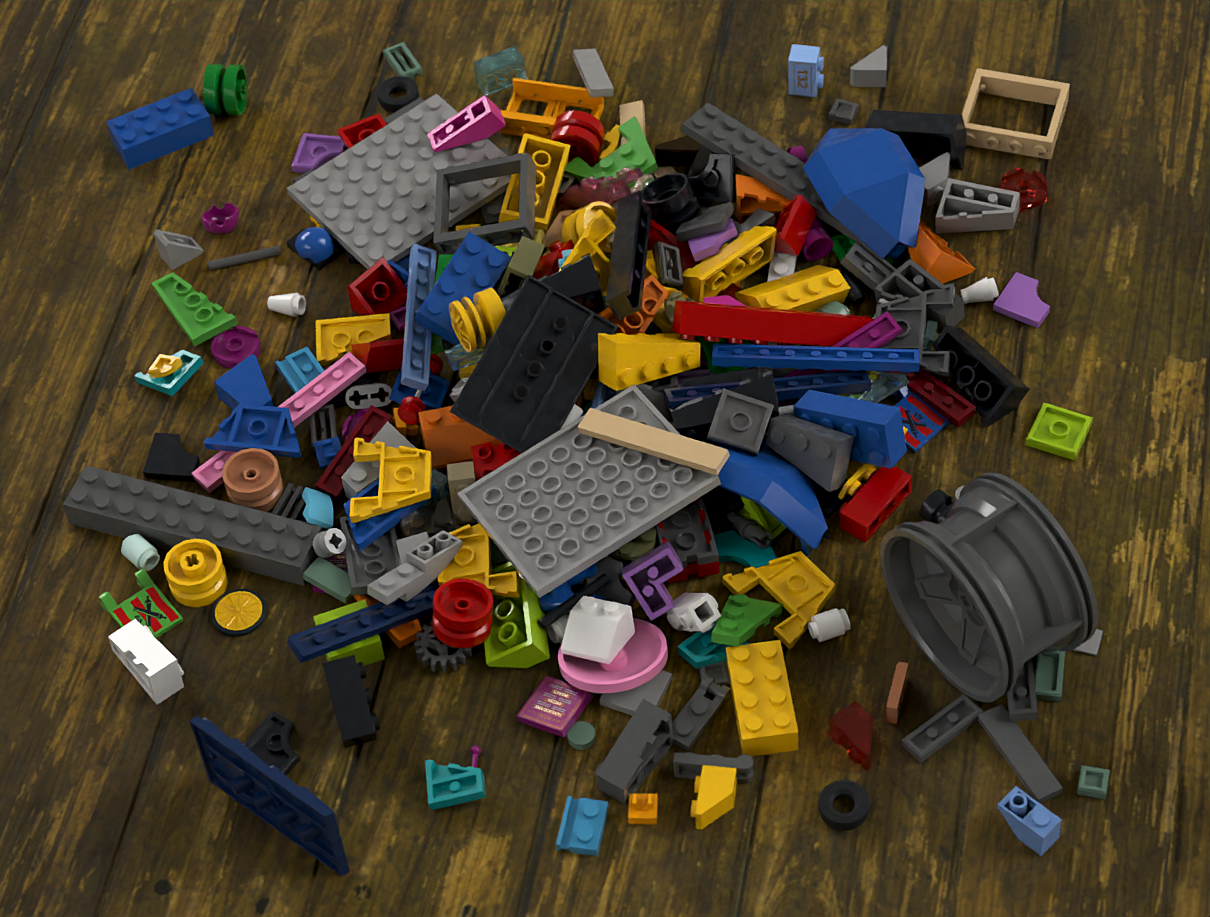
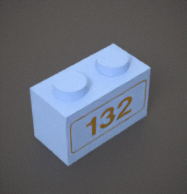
(804, 70)

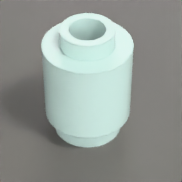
(140, 552)

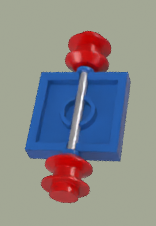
(416, 400)

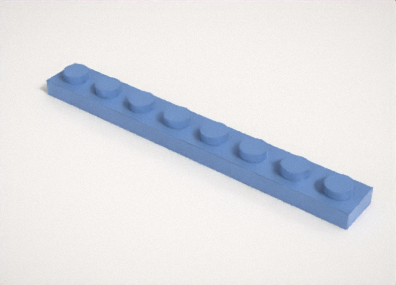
(416, 337)

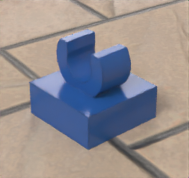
(326, 451)

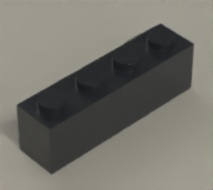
(925, 133)
(574, 281)
(981, 376)
(696, 416)

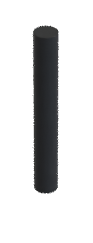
(567, 605)

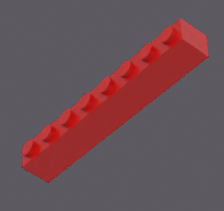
(762, 324)

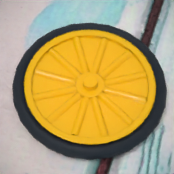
(238, 612)

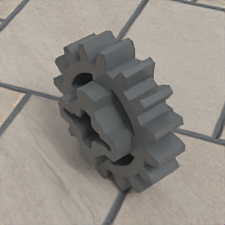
(438, 654)

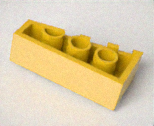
(643, 358)

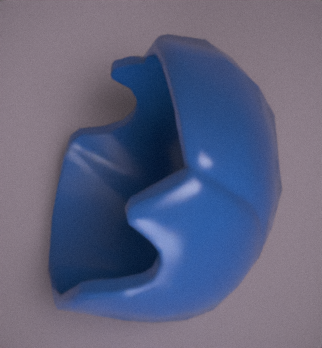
(314, 244)

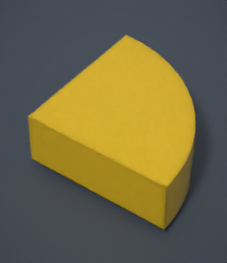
(164, 366)

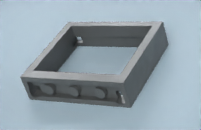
(497, 233)

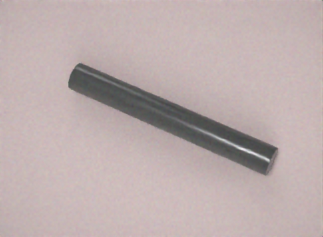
(244, 258)

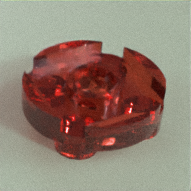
(1034, 182)

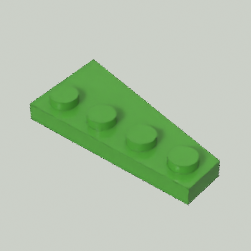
(192, 310)

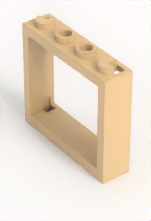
(1019, 88)

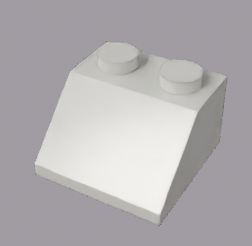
(597, 629)

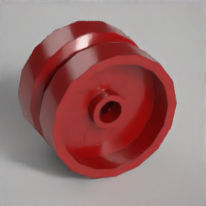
(582, 133)
(462, 613)

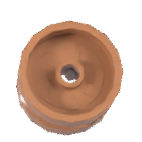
(253, 479)

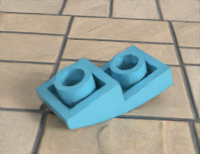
(318, 508)

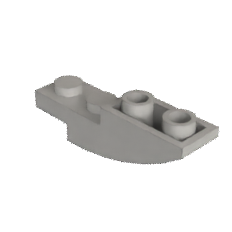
(420, 569)

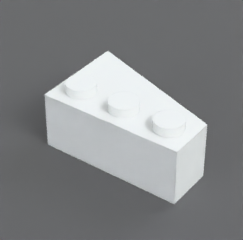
(147, 660)

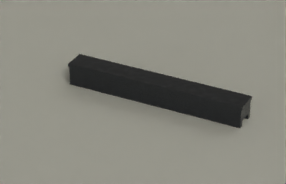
(628, 256)

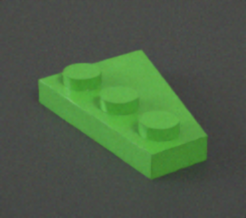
(741, 618)

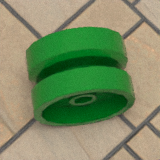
(225, 89)

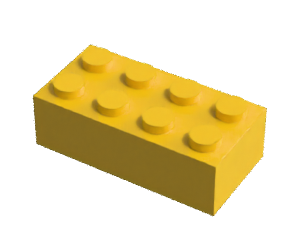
(550, 164)
(762, 698)

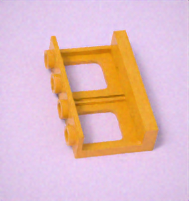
(558, 99)

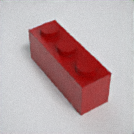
(875, 502)

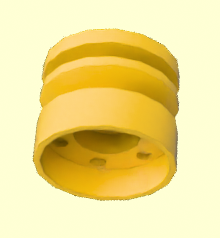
(476, 320)

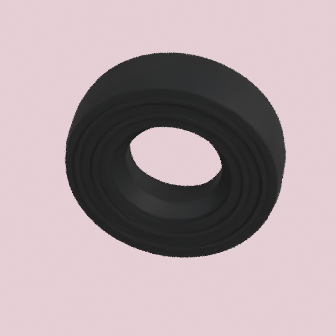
(395, 84)
(848, 789)

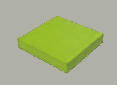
(1059, 431)

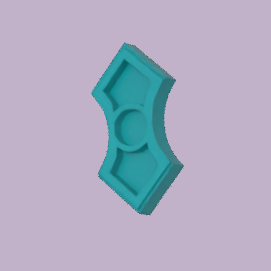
(736, 549)

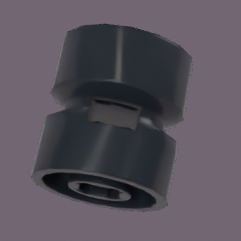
(936, 507)

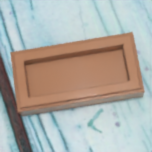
(897, 692)

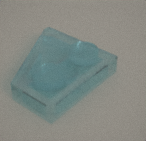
(882, 386)

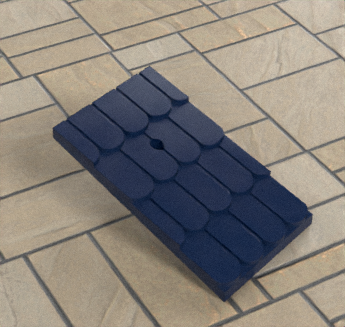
(270, 795)

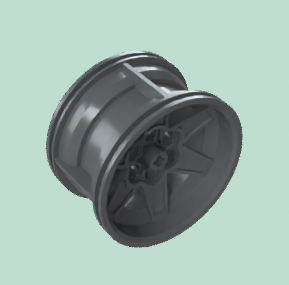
(989, 586)

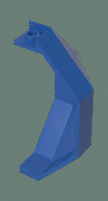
(869, 186)
(778, 489)

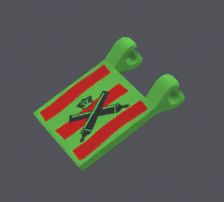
(146, 606)

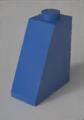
(243, 385)

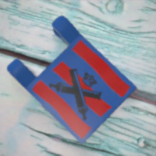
(919, 419)

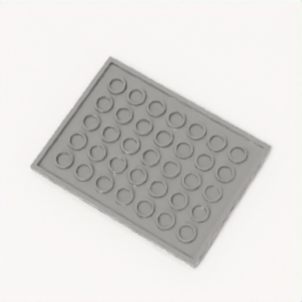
(384, 188)
(580, 497)

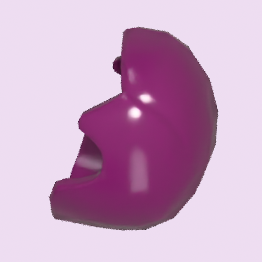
(221, 220)

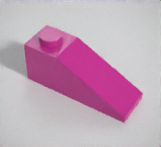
(468, 126)

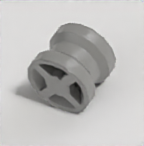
(325, 548)

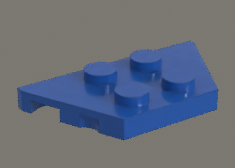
(258, 428)
(372, 528)

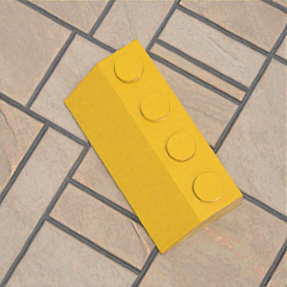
(730, 264)
(798, 291)

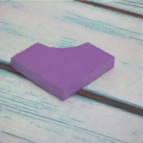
(316, 151)
(709, 244)
(1021, 301)

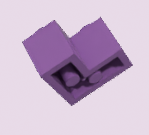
(647, 576)

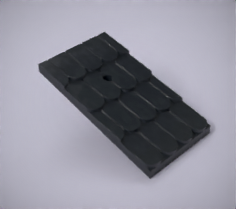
(520, 387)

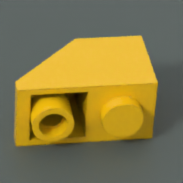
(715, 794)

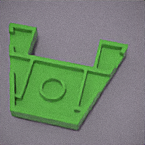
(633, 154)

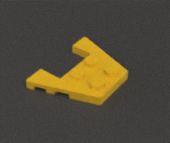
(595, 232)
(403, 478)
(474, 563)
(792, 582)

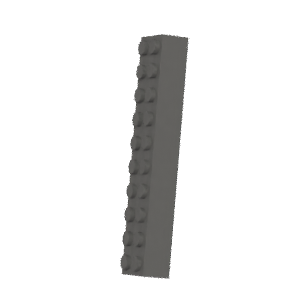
(168, 516)

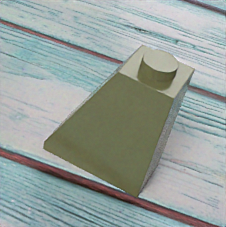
(522, 263)

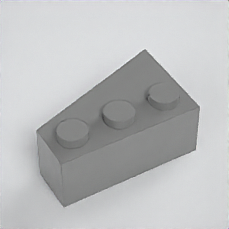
(365, 473)

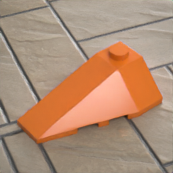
(937, 258)
(638, 322)

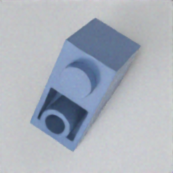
(1030, 820)

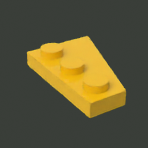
(337, 334)

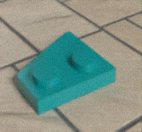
(173, 382)
(700, 650)
(453, 784)

